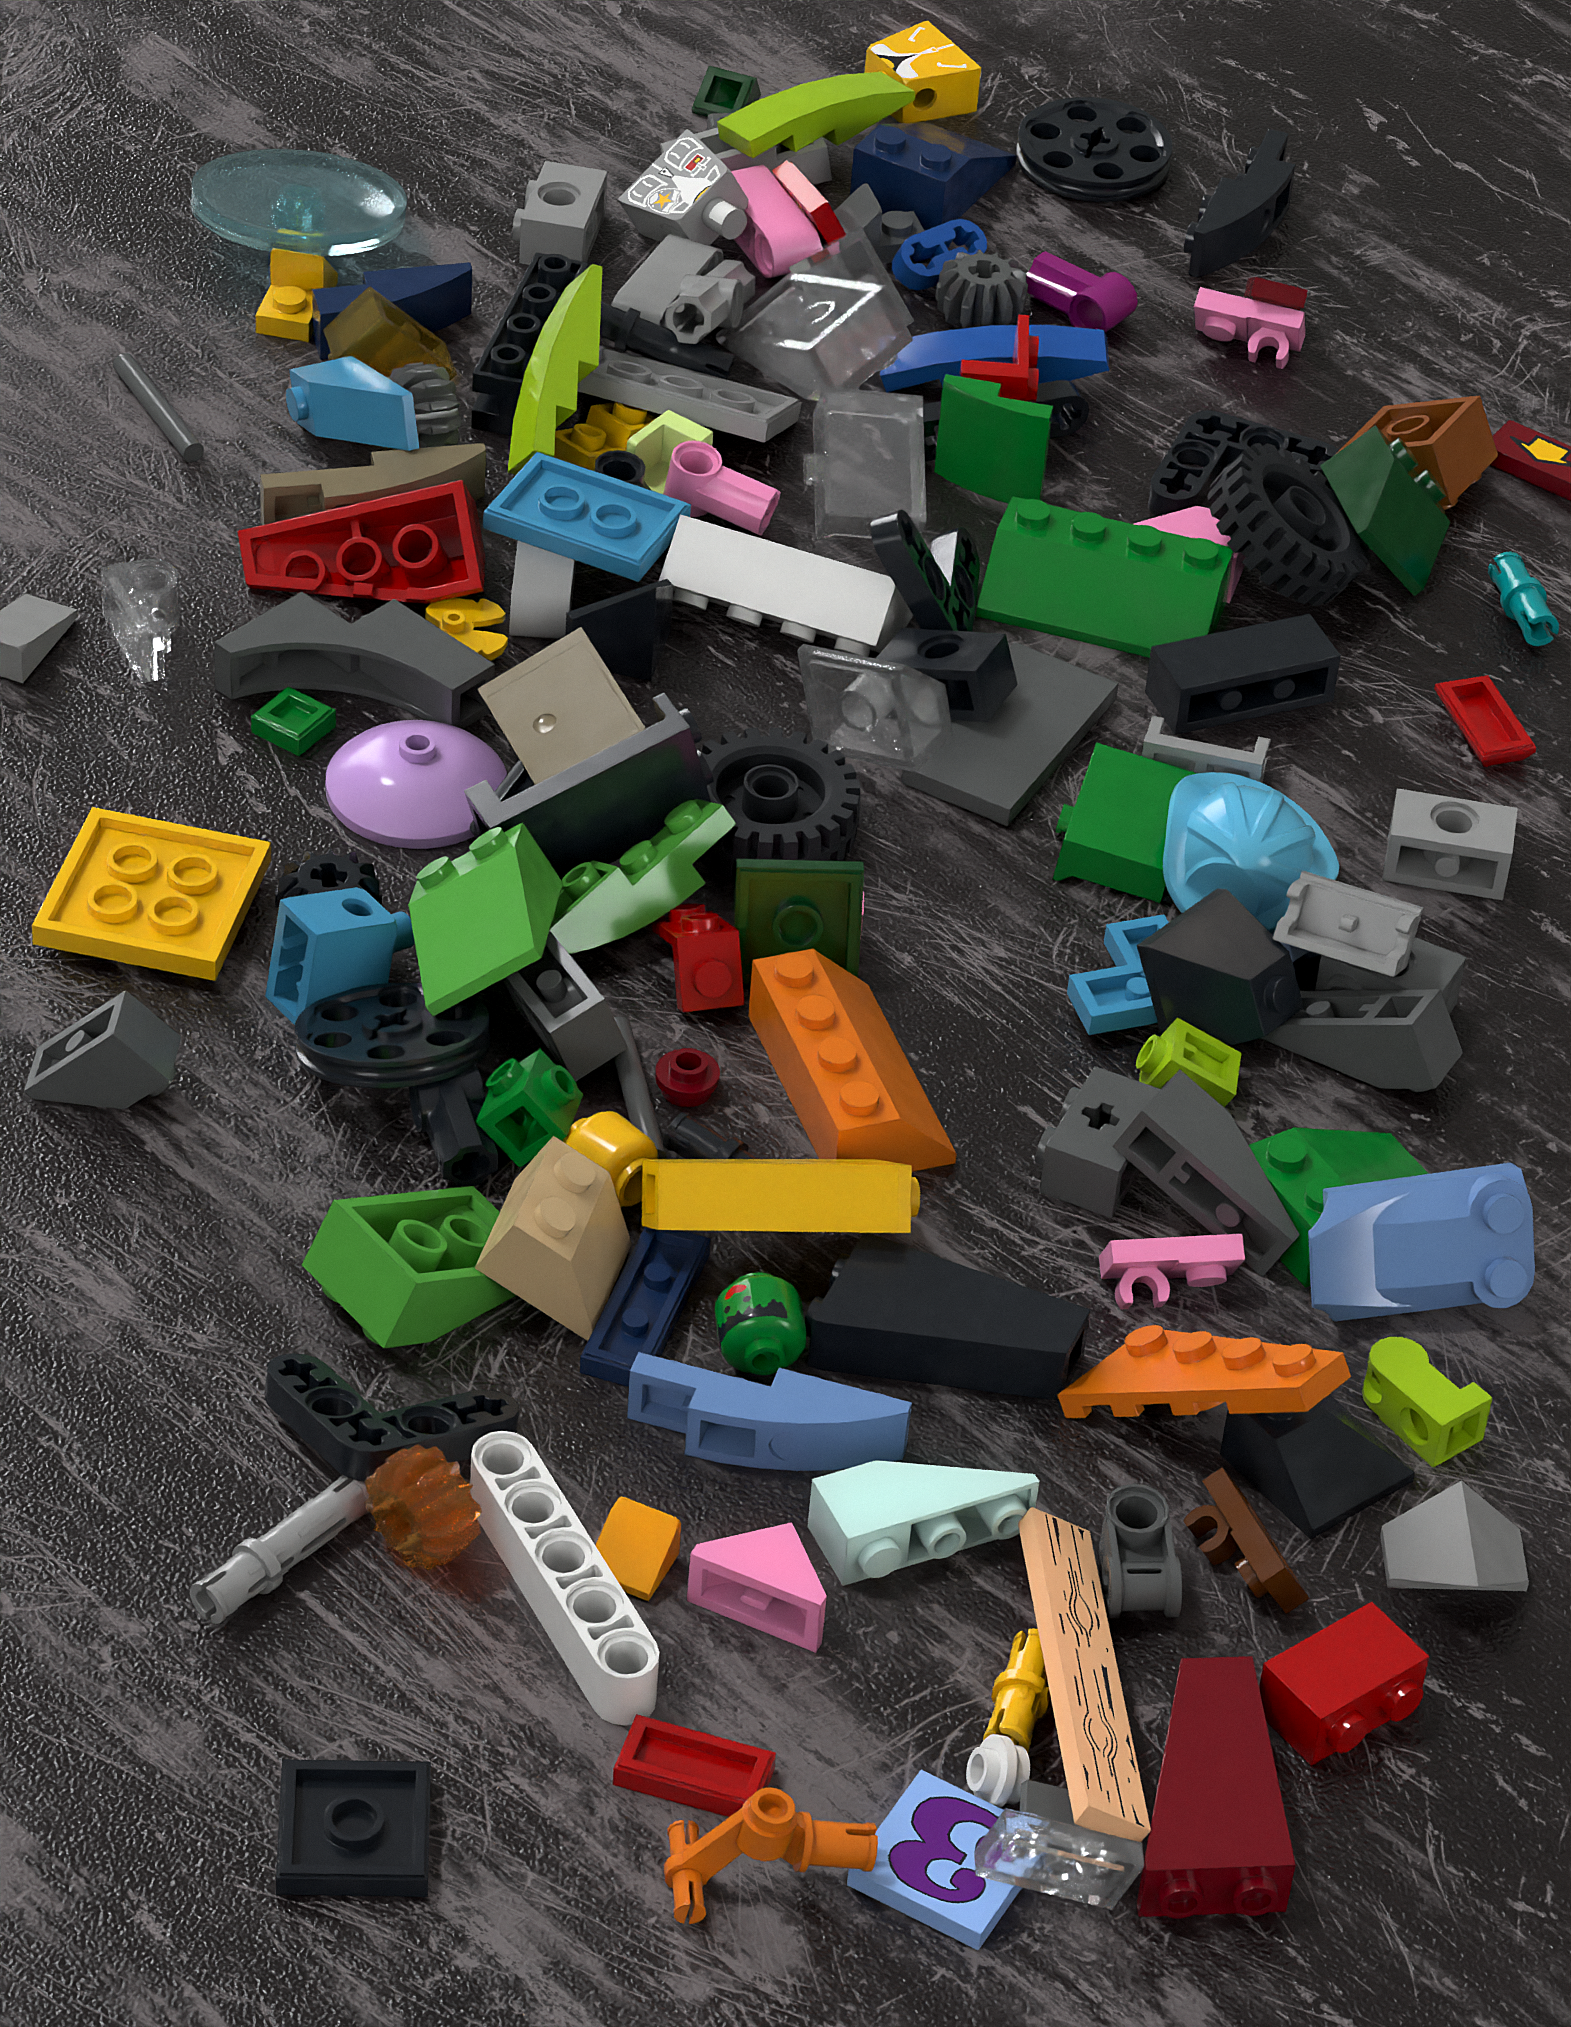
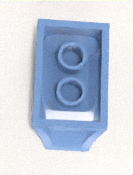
(1423, 1243)

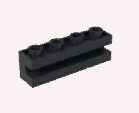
(506, 357)

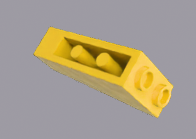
(779, 1195)

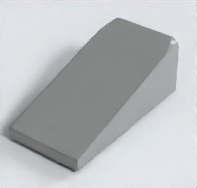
(29, 632)

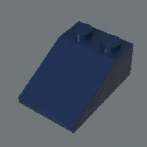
(926, 170)

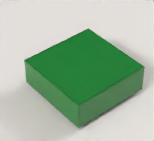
(293, 721)

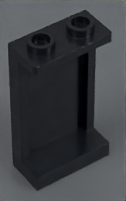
(607, 799)

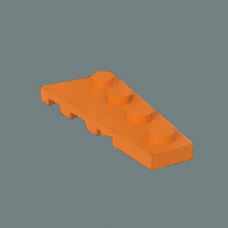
(1203, 1372)

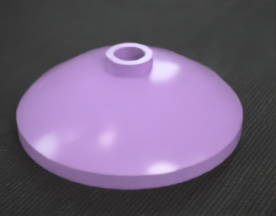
(409, 781)

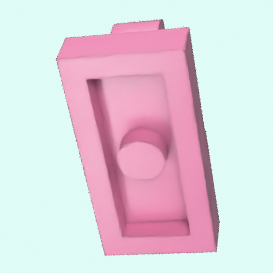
(1244, 319)
(1152, 1261)

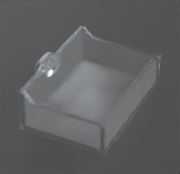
(866, 460)

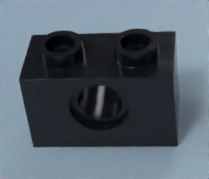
(970, 664)

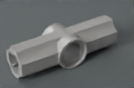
(710, 301)

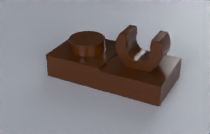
(1240, 1526)

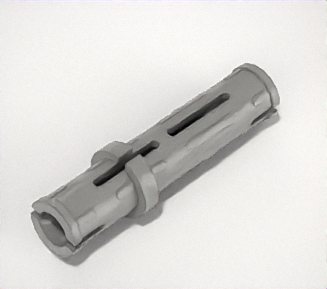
(262, 1562)

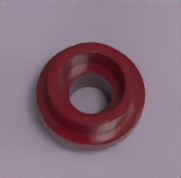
(687, 1076)

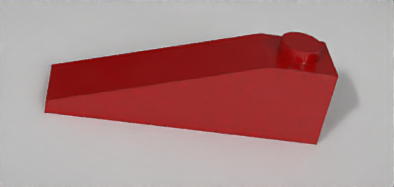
(394, 547)

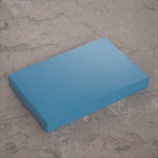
(586, 516)

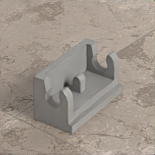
(1204, 757)
(1349, 924)

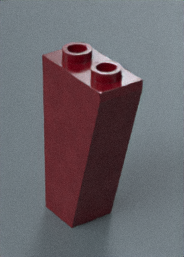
(1218, 1804)

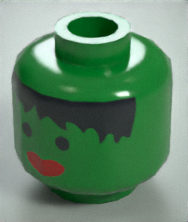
(760, 1324)

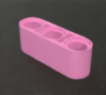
(776, 226)

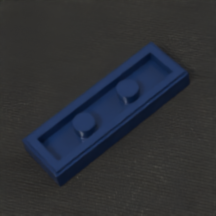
(645, 1302)

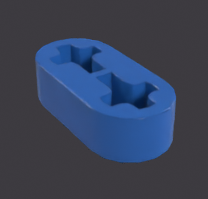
(934, 245)

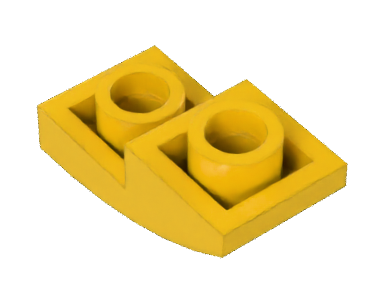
(605, 430)

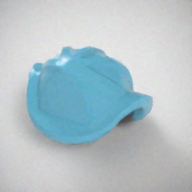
(1242, 840)

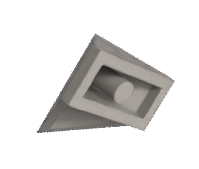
(1454, 1544)

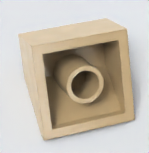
(559, 1238)

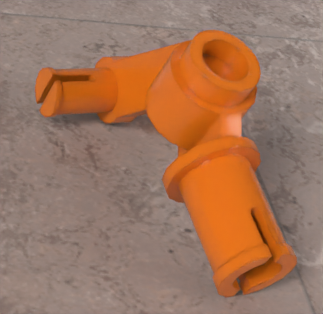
(765, 1831)

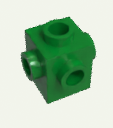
(529, 1105)

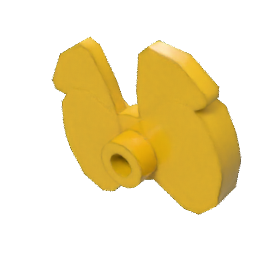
(461, 616)

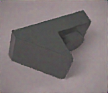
(884, 231)

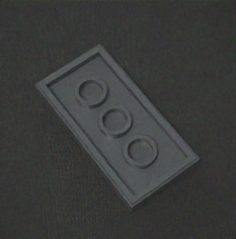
(1005, 761)

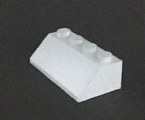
(784, 586)

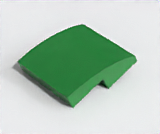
(991, 440)

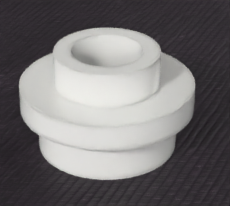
(998, 1770)

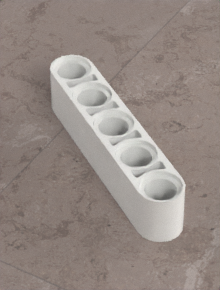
(564, 1578)

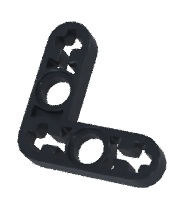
(1213, 442)
(936, 582)
(359, 1437)

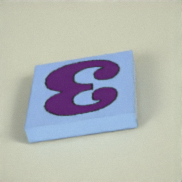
(929, 1861)

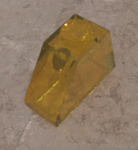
(384, 336)

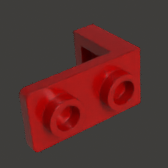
(1018, 378)
(704, 957)

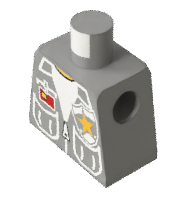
(687, 195)

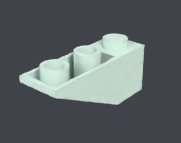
(909, 1513)

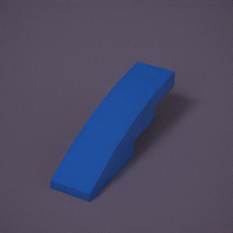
(1062, 353)

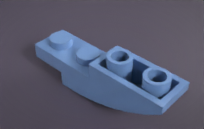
(787, 1426)

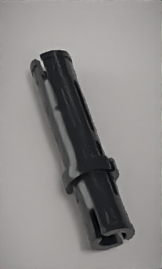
(661, 343)

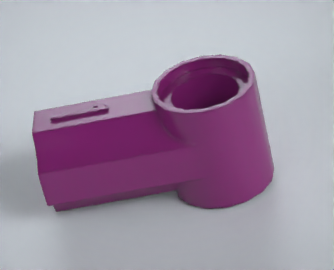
(1084, 297)

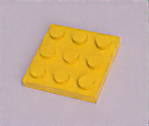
(152, 893)

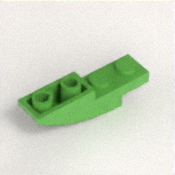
(654, 877)

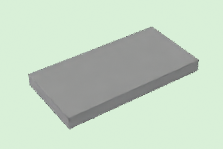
(690, 394)

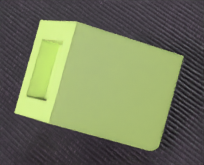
(657, 441)

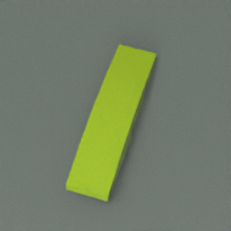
(821, 108)
(560, 360)

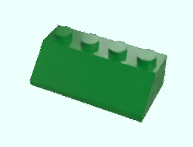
(1102, 579)

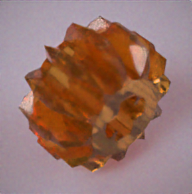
(423, 1507)

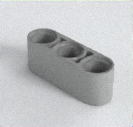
(660, 276)
(541, 592)

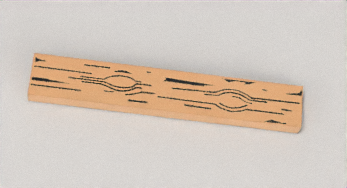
(1083, 1677)

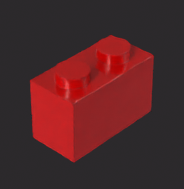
(1342, 1683)

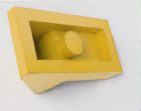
(288, 302)

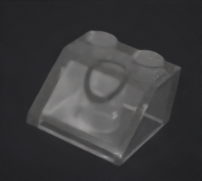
(874, 708)

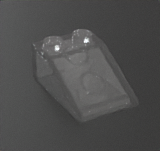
(819, 333)

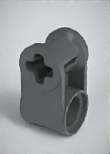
(1139, 1554)

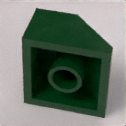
(1391, 504)

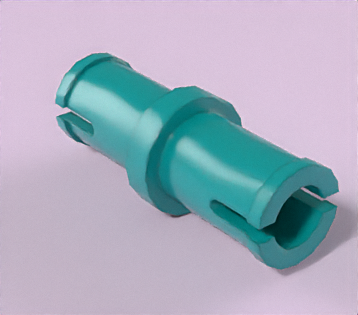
(1523, 598)

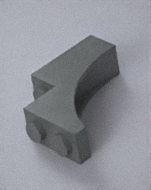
(380, 656)

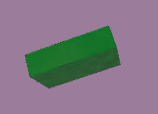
(1119, 823)

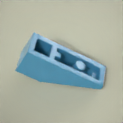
(352, 404)

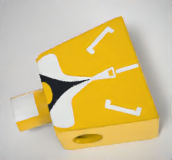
(933, 67)

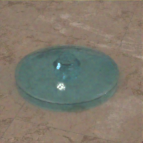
(298, 202)

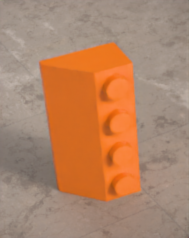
(842, 1064)

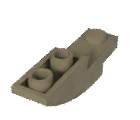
(390, 474)

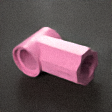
(709, 487)

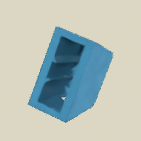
(330, 946)

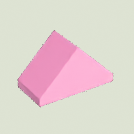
(761, 1582)

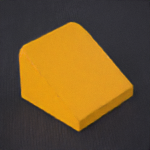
(639, 1546)

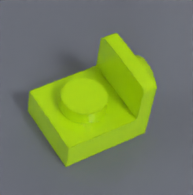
(1195, 1053)

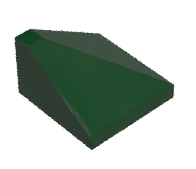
(725, 92)

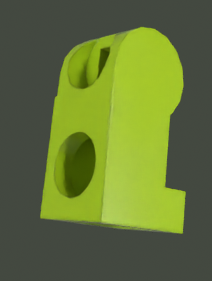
(1422, 1402)

